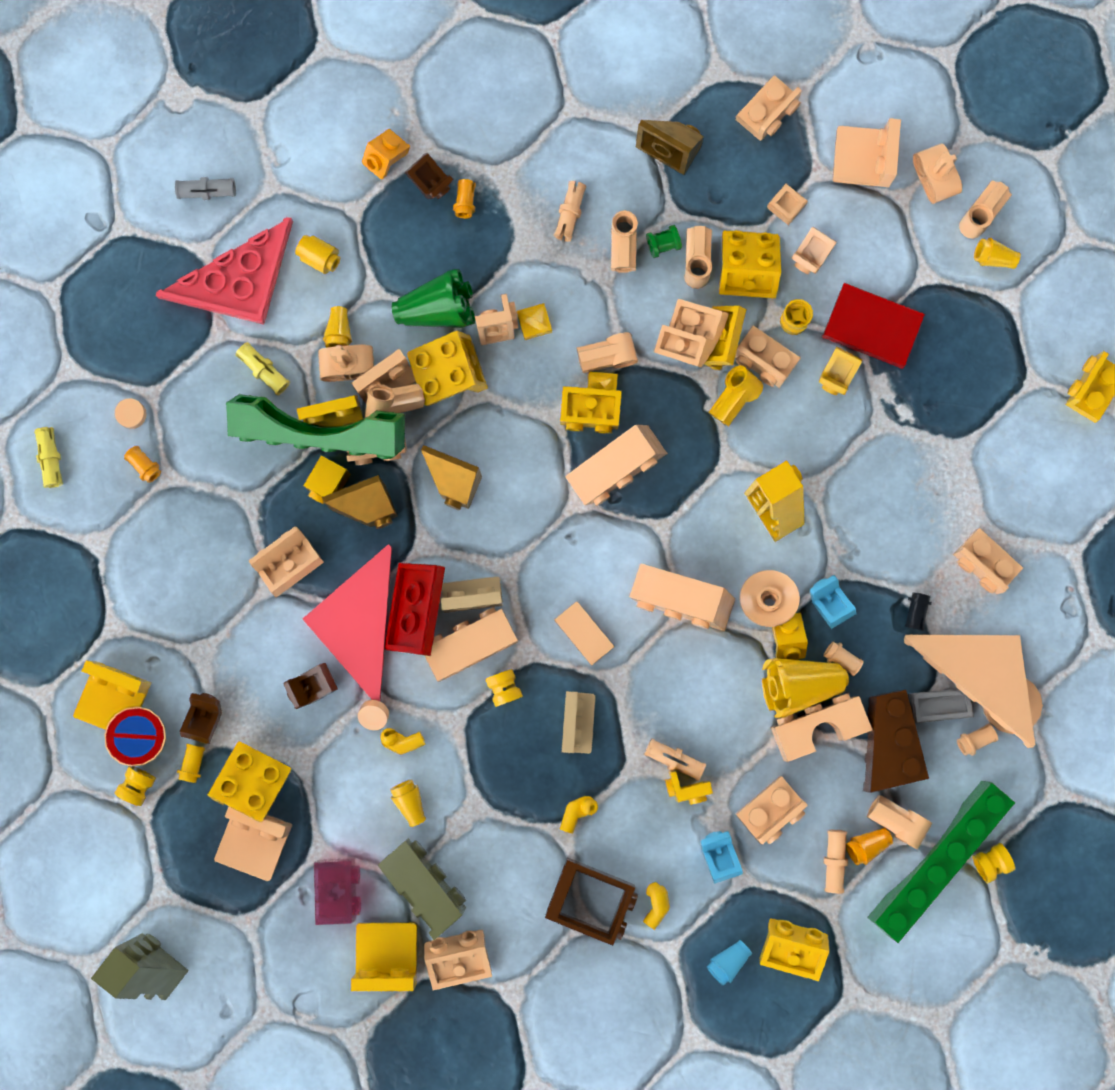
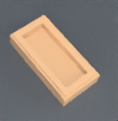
(584, 633)

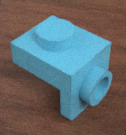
(831, 601)
(721, 856)

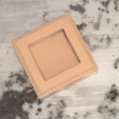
(787, 204)

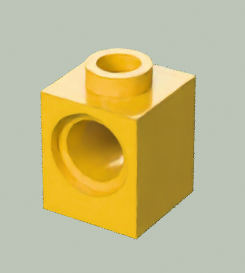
(325, 479)

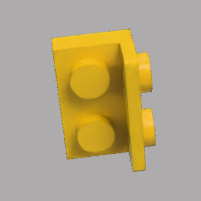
(726, 347)
(1095, 389)
(590, 409)
(332, 412)
(795, 949)

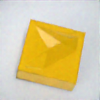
(534, 321)
(601, 380)

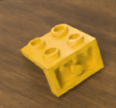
(750, 264)
(447, 367)
(108, 693)
(249, 782)
(385, 957)

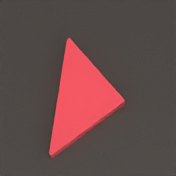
(238, 280)
(355, 622)

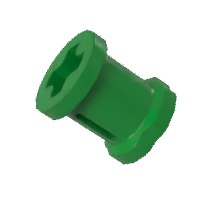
(664, 241)

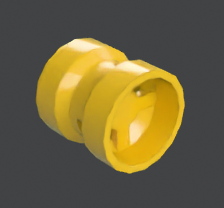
(798, 311)
(500, 681)
(135, 786)
(993, 862)

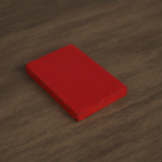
(873, 325)
(414, 608)

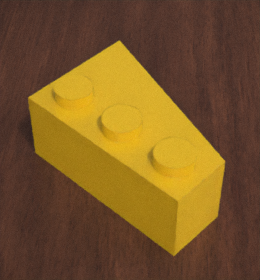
(778, 500)

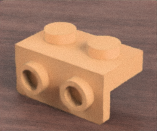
(286, 561)

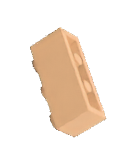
(470, 644)

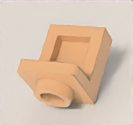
(813, 251)

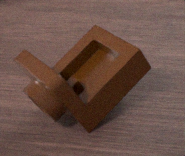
(429, 177)
(310, 686)
(201, 718)

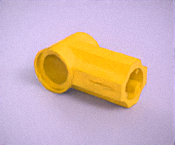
(741, 388)

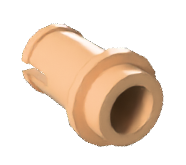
(837, 654)
(971, 742)

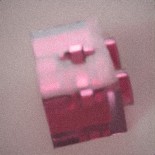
(328, 907)

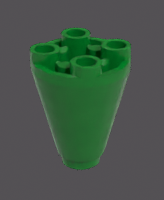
(437, 303)

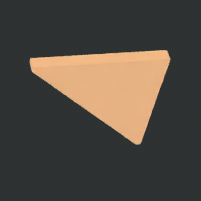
(987, 672)

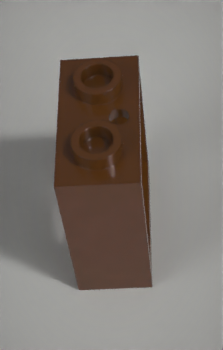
(559, 895)

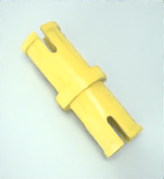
(262, 368)
(48, 457)

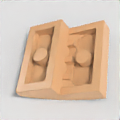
(691, 333)

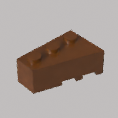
(893, 745)

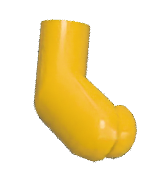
(399, 743)
(577, 809)
(660, 905)

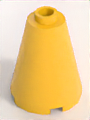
(800, 684)

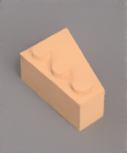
(616, 465)
(682, 597)

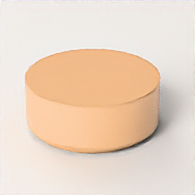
(130, 413)
(373, 715)

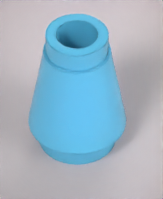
(729, 962)

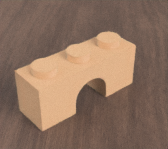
(844, 715)

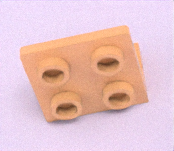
(867, 154)
(252, 845)

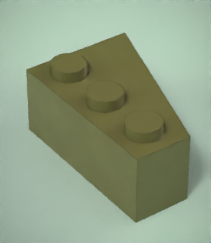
(423, 887)
(138, 969)

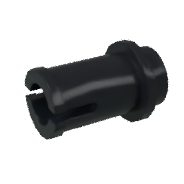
(917, 611)

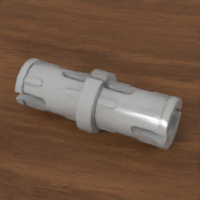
(205, 188)

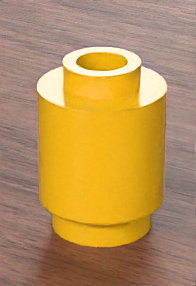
(318, 254)

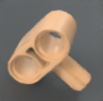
(937, 173)
(345, 362)

